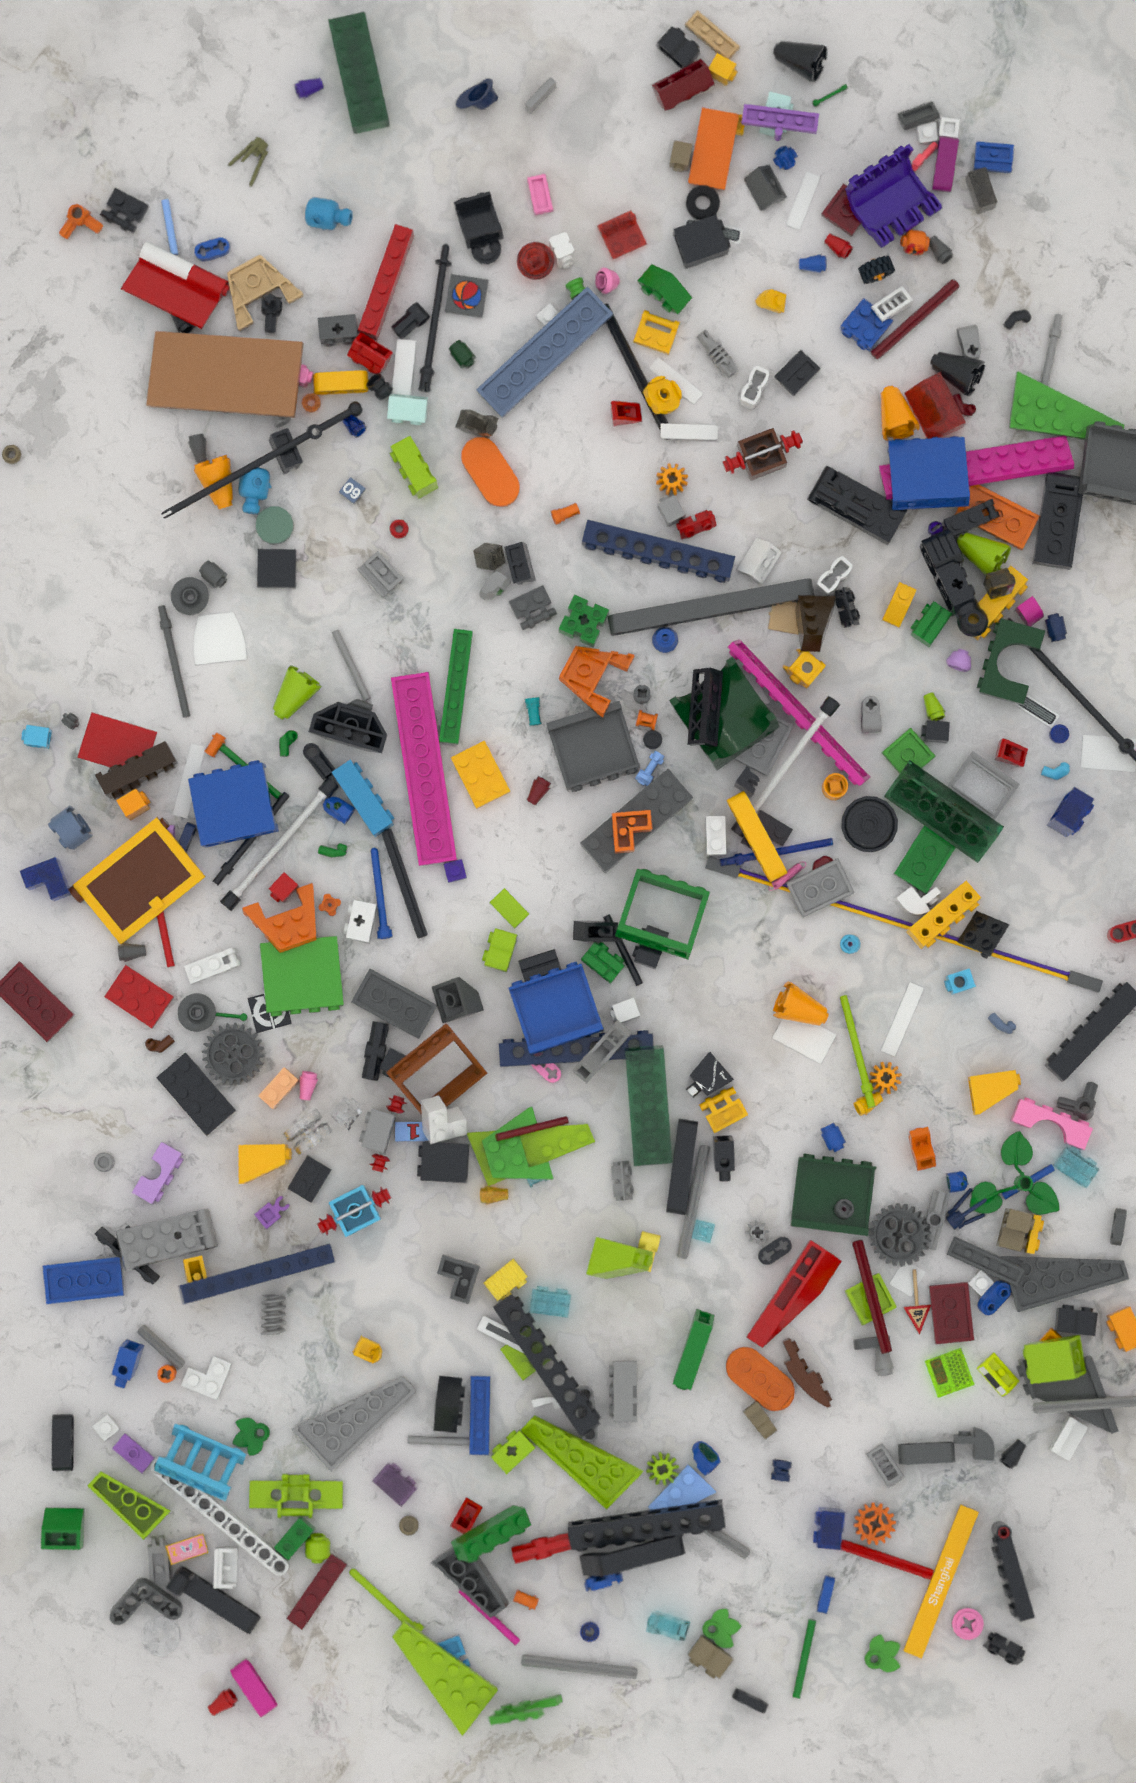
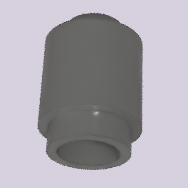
(213, 574)

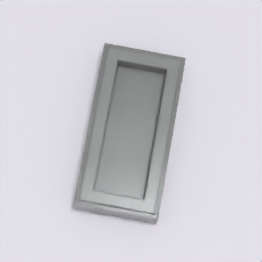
(540, 95)

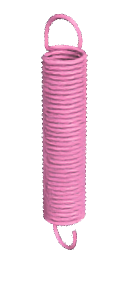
(790, 873)

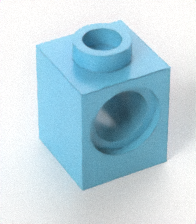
(36, 736)
(967, 978)

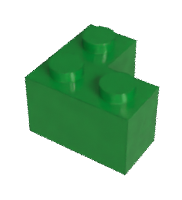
(664, 288)

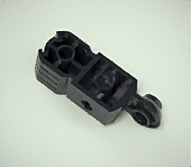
(944, 563)

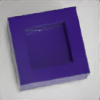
(455, 871)

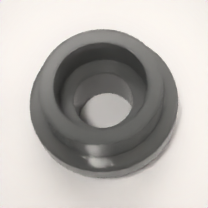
(70, 720)

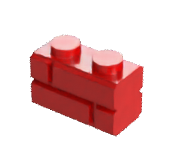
(369, 354)

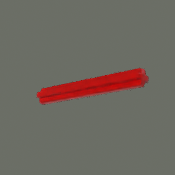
(886, 1559)

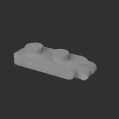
(158, 1562)

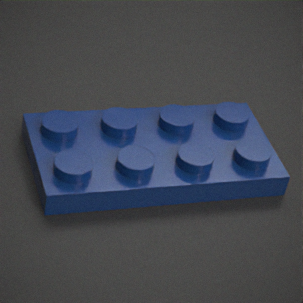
(83, 1280)

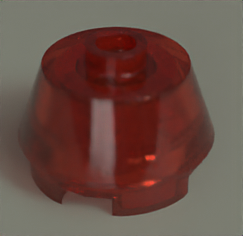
(535, 260)

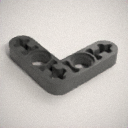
(145, 1595)

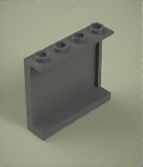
(1109, 463)
(593, 747)

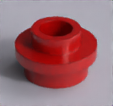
(395, 524)

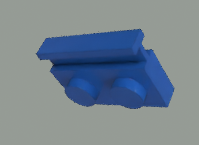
(994, 157)

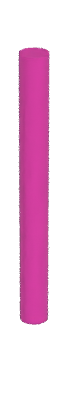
(495, 1621)

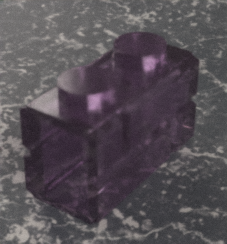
(395, 1484)

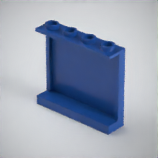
(928, 473)
(232, 804)
(555, 1008)

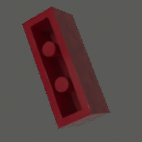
(683, 84)

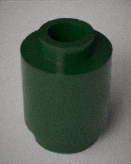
(462, 354)

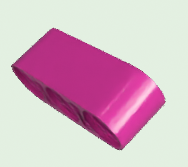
(253, 1688)

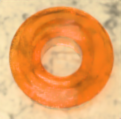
(311, 396)

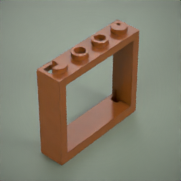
(427, 1051)

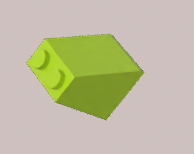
(616, 1259)
(1054, 1359)

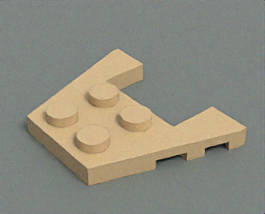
(254, 281)

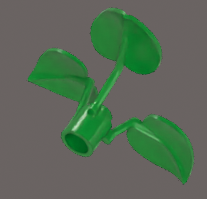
(1042, 1197)

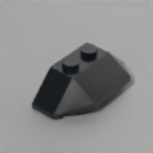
(349, 727)

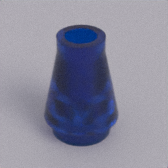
(354, 426)

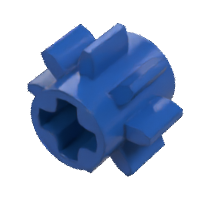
(785, 157)

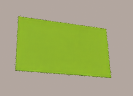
(509, 908)

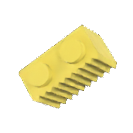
(505, 1280)

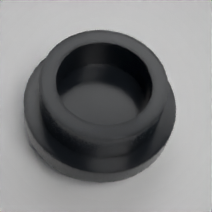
(652, 739)

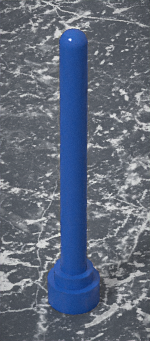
(384, 931)

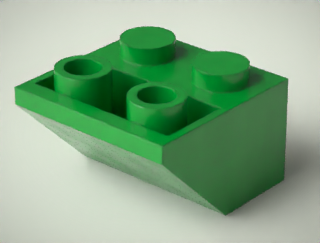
(62, 1529)

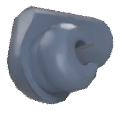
(1000, 1025)

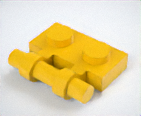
(726, 1115)

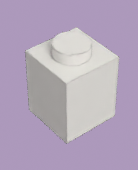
(625, 1011)

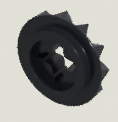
(489, 257)

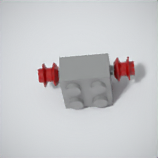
(379, 1131)

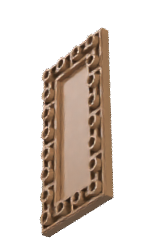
(225, 374)

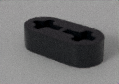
(778, 1254)
(750, 1700)

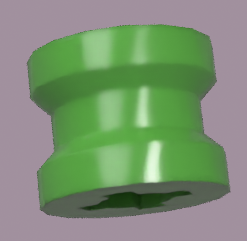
(575, 287)

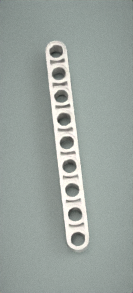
(224, 1525)

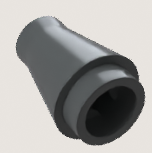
(940, 250)
(198, 446)
(130, 951)

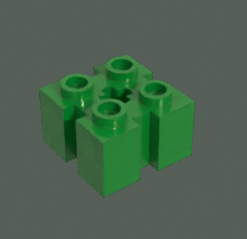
(572, 625)

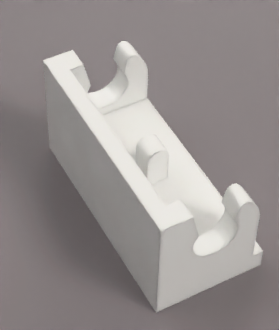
(225, 1567)

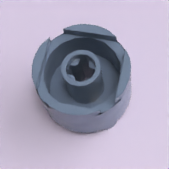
(71, 828)

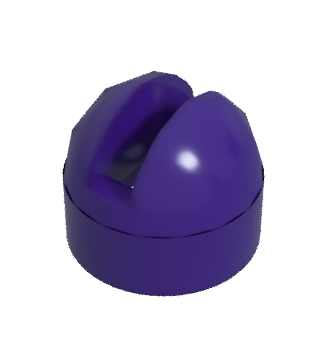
(933, 524)

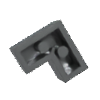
(464, 1275)

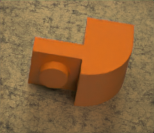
(922, 1148)

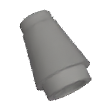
(883, 1363)

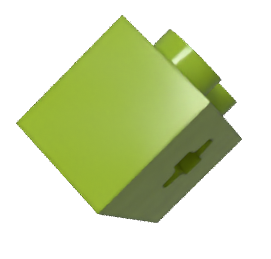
(523, 1448)

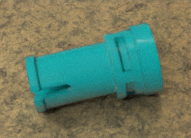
(533, 705)

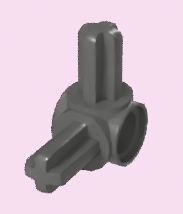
(1086, 1100)

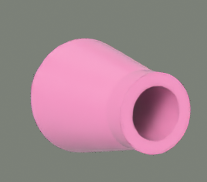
(307, 1084)

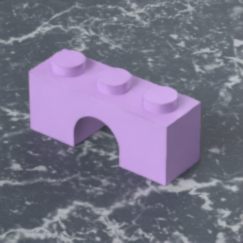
(168, 1160)

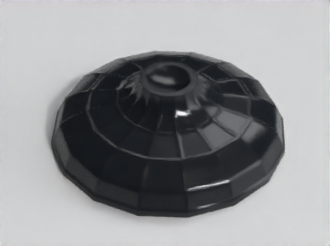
(869, 824)

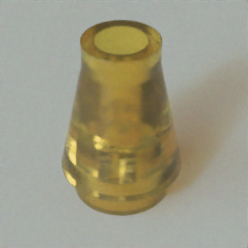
(493, 1194)

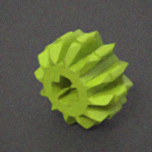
(659, 1462)

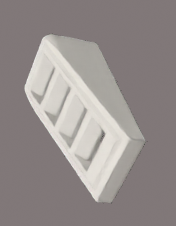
(900, 292)

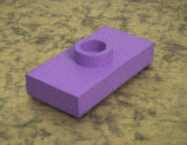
(133, 1453)

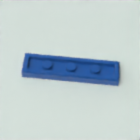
(479, 1415)

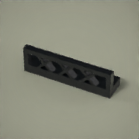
(708, 706)

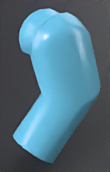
(1057, 773)

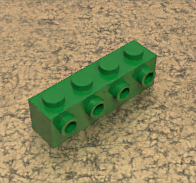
(491, 1533)

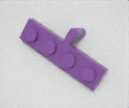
(780, 119)

